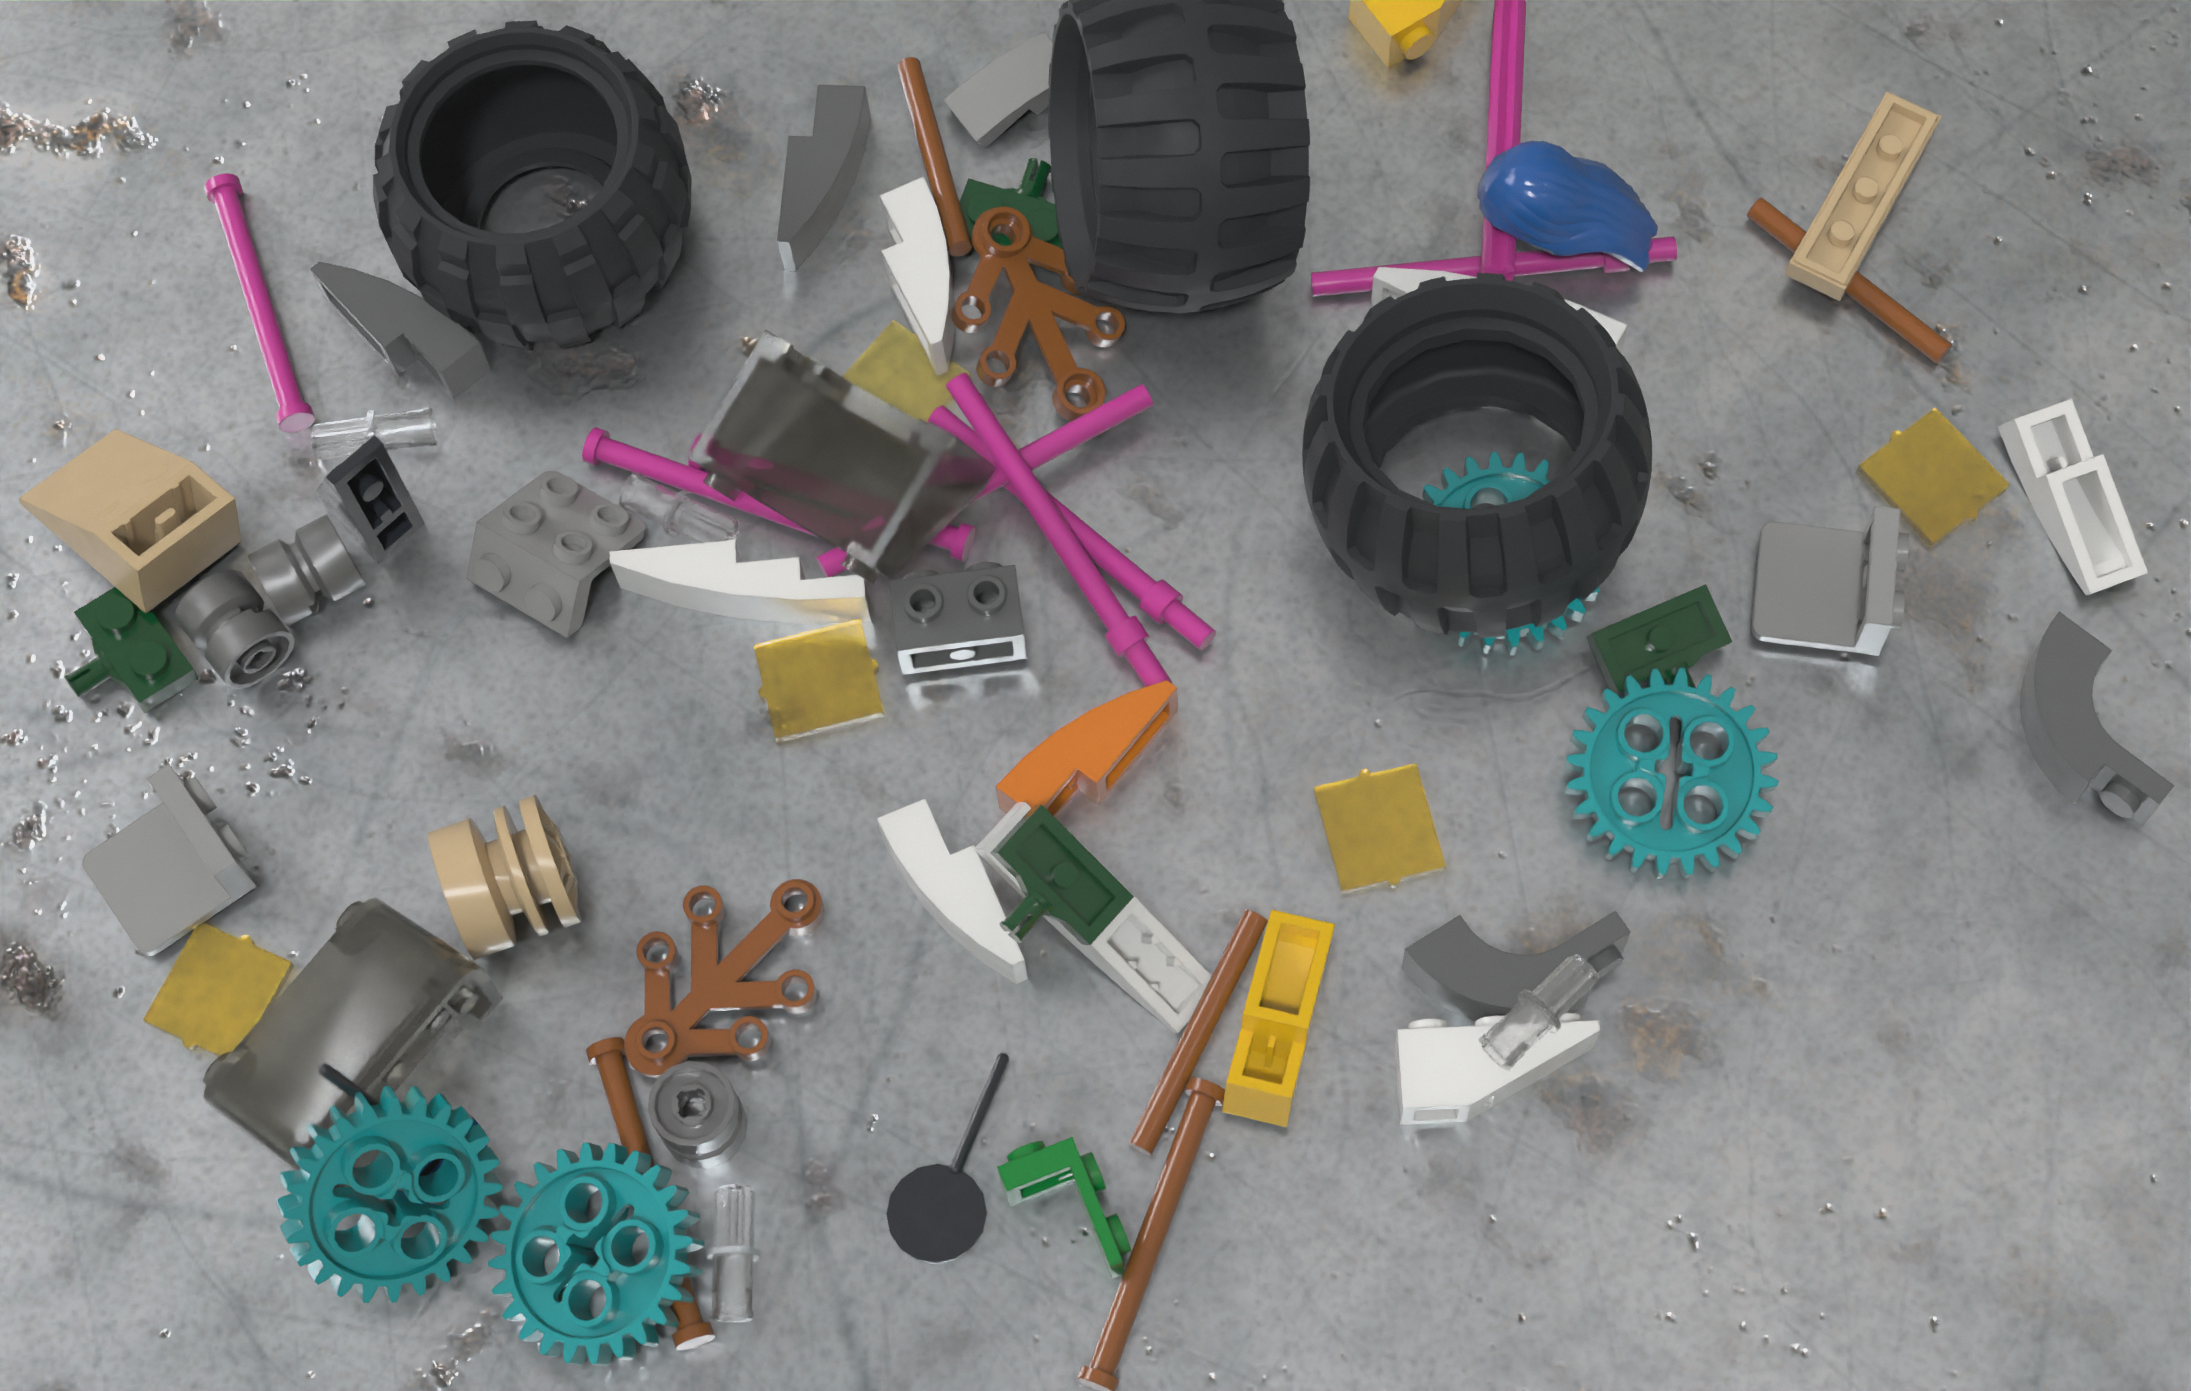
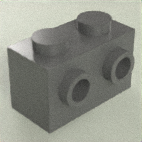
(957, 618)

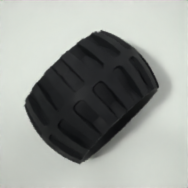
(1178, 150)
(1463, 350)

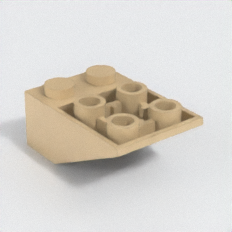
(137, 515)

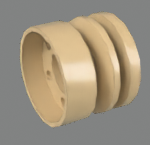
(504, 877)

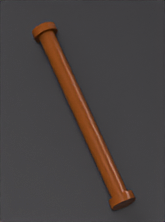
(608, 1057)
(1151, 1236)

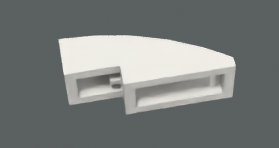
(920, 268)
(2073, 496)
(952, 888)

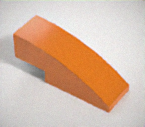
(1090, 751)

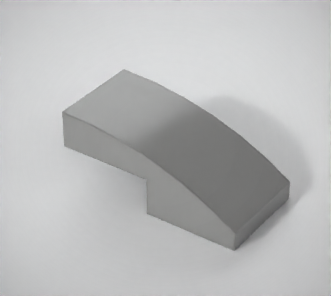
(1004, 90)

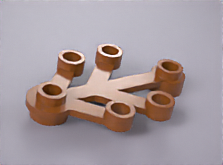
(1033, 304)
(719, 985)

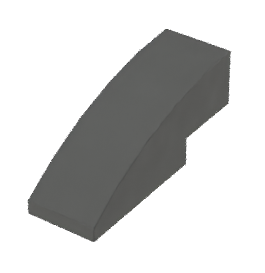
(821, 171)
(403, 327)

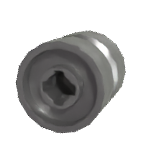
(306, 570)
(229, 624)
(697, 1114)

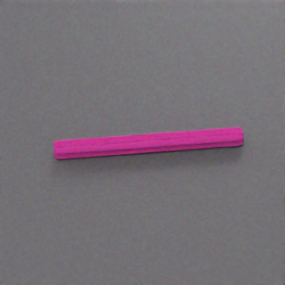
(1504, 118)

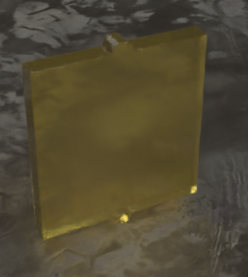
(901, 373)
(1933, 477)
(818, 680)
(1379, 829)
(217, 990)

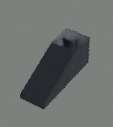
(371, 500)

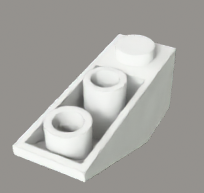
(1451, 1078)

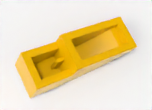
(1278, 1018)

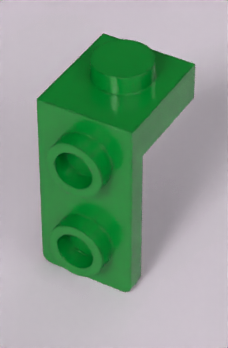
(1040, 1169)

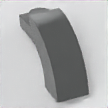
(2067, 733)
(1484, 981)

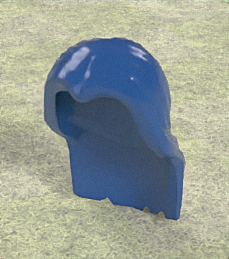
(1565, 204)

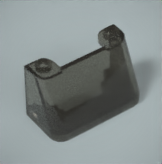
(837, 460)
(363, 1006)

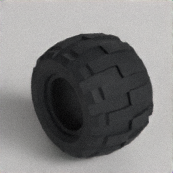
(515, 106)

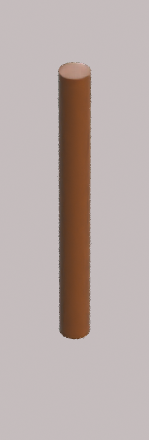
(934, 156)
(1859, 289)
(1198, 1032)

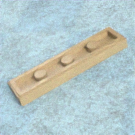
(1862, 196)

